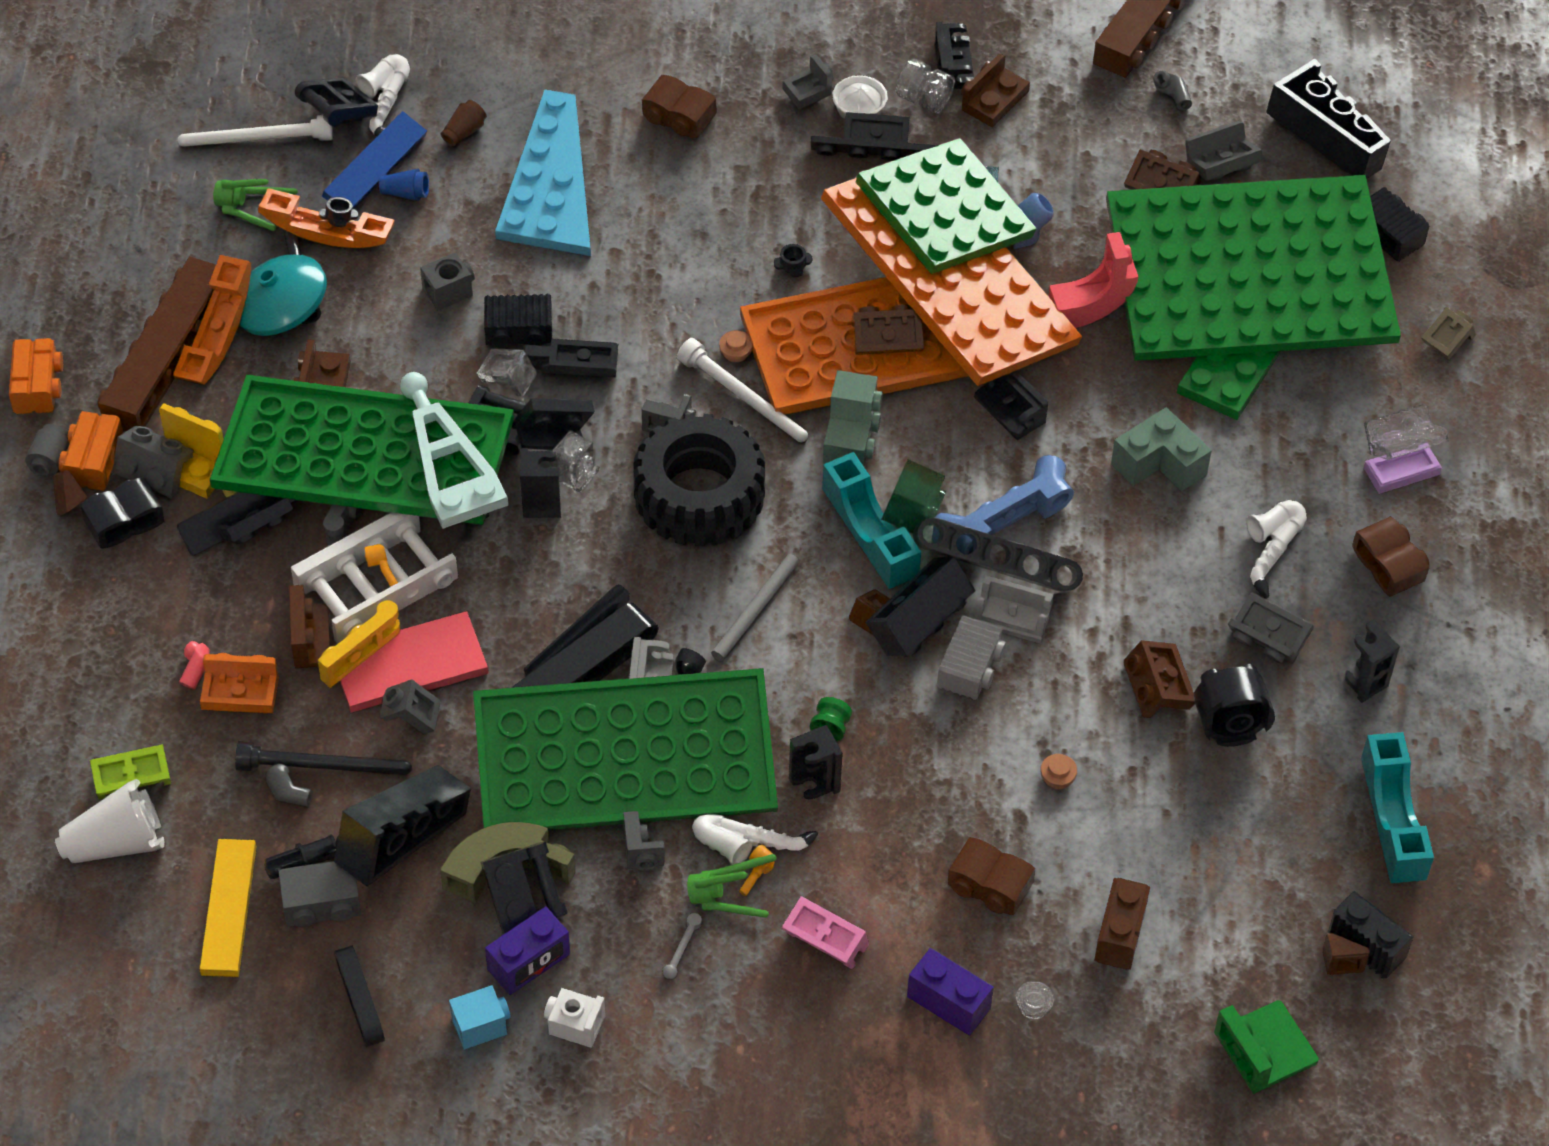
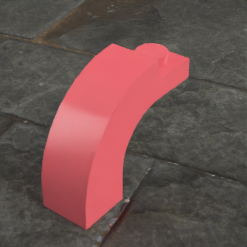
(1102, 290)

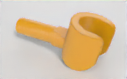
(375, 556)
(756, 873)

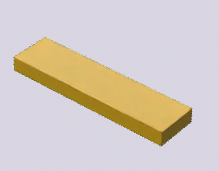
(228, 908)

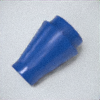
(406, 184)

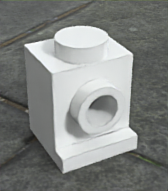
(581, 1024)

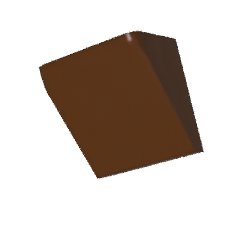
(67, 492)
(865, 607)
(1343, 955)

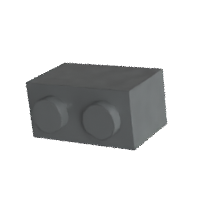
(318, 894)

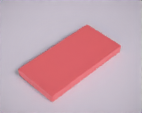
(428, 653)

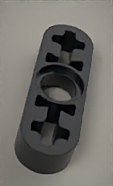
(359, 996)

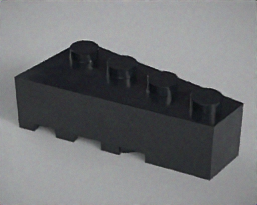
(1328, 121)
(398, 822)

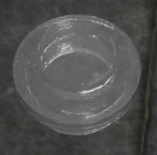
(1034, 999)

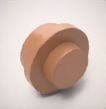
(735, 345)
(1058, 771)

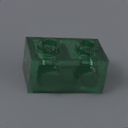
(915, 496)

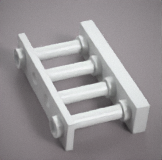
(349, 552)

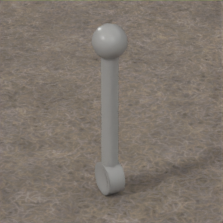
(693, 922)

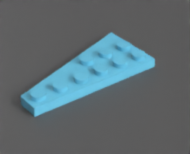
(548, 189)

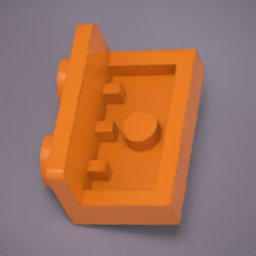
(239, 683)

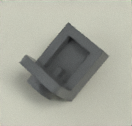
(810, 84)

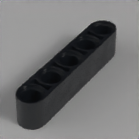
(1015, 554)
(596, 651)

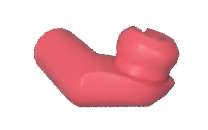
(195, 668)

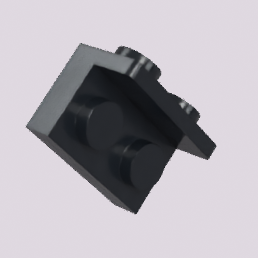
(547, 421)

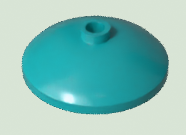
(282, 294)

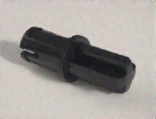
(301, 856)

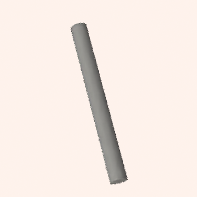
(755, 607)

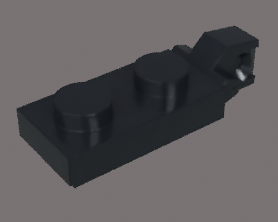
(575, 357)

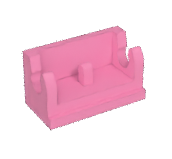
(826, 931)

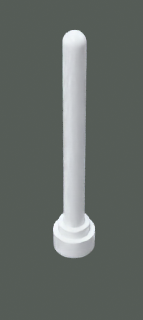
(317, 128)
(694, 355)

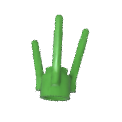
(232, 193)
(708, 886)

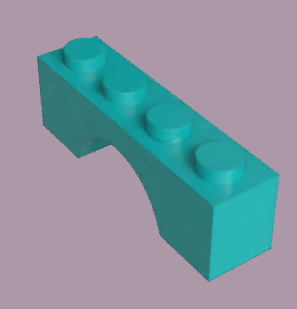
(853, 497)
(1402, 838)

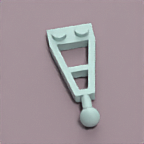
(464, 499)

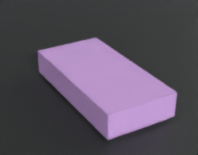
(1402, 470)

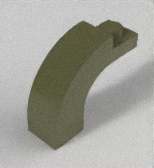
(463, 869)

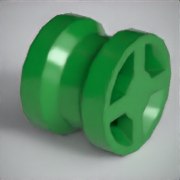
(832, 713)

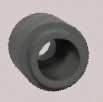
(46, 450)

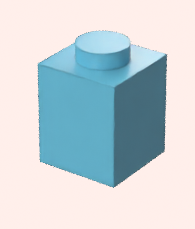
(479, 1016)

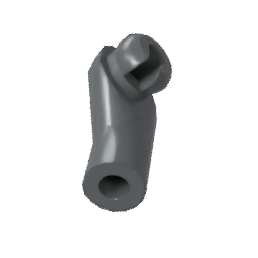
(1174, 87)
(283, 788)

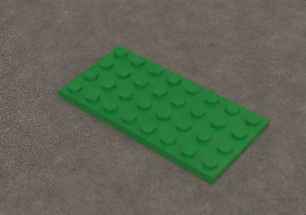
(347, 446)
(625, 746)

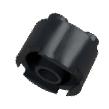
(1233, 705)

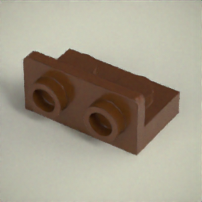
(993, 92)
(1155, 171)
(887, 330)
(323, 367)
(308, 628)
(1158, 677)

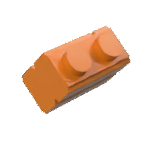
(34, 376)
(91, 449)

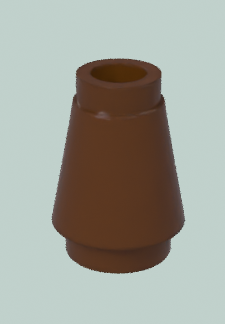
(464, 122)

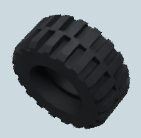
(703, 445)

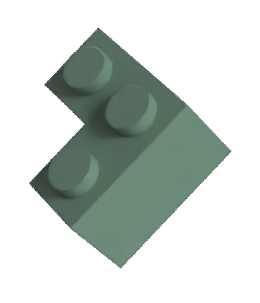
(853, 417)
(1161, 445)

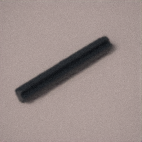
(603, 608)

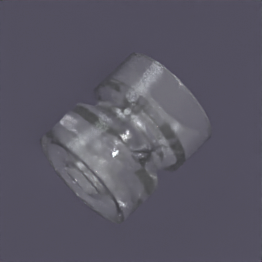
(922, 84)

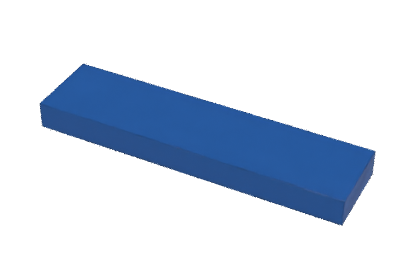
(376, 160)

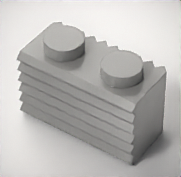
(970, 658)

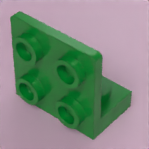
(1264, 1044)

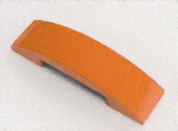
(285, 212)
(219, 323)

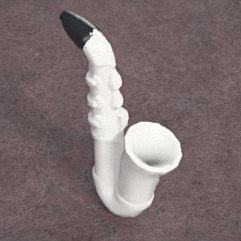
(388, 77)
(1282, 525)
(736, 839)

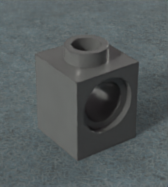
(447, 281)

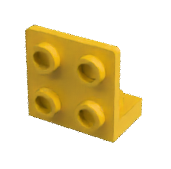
(201, 436)

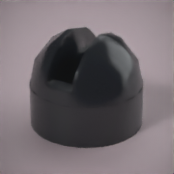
(689, 662)

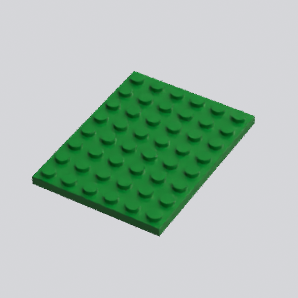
(1254, 267)

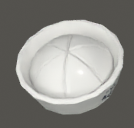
(859, 95)

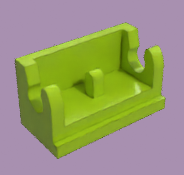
(116, 770)

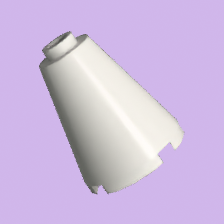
(112, 828)

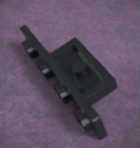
(870, 135)
(232, 520)

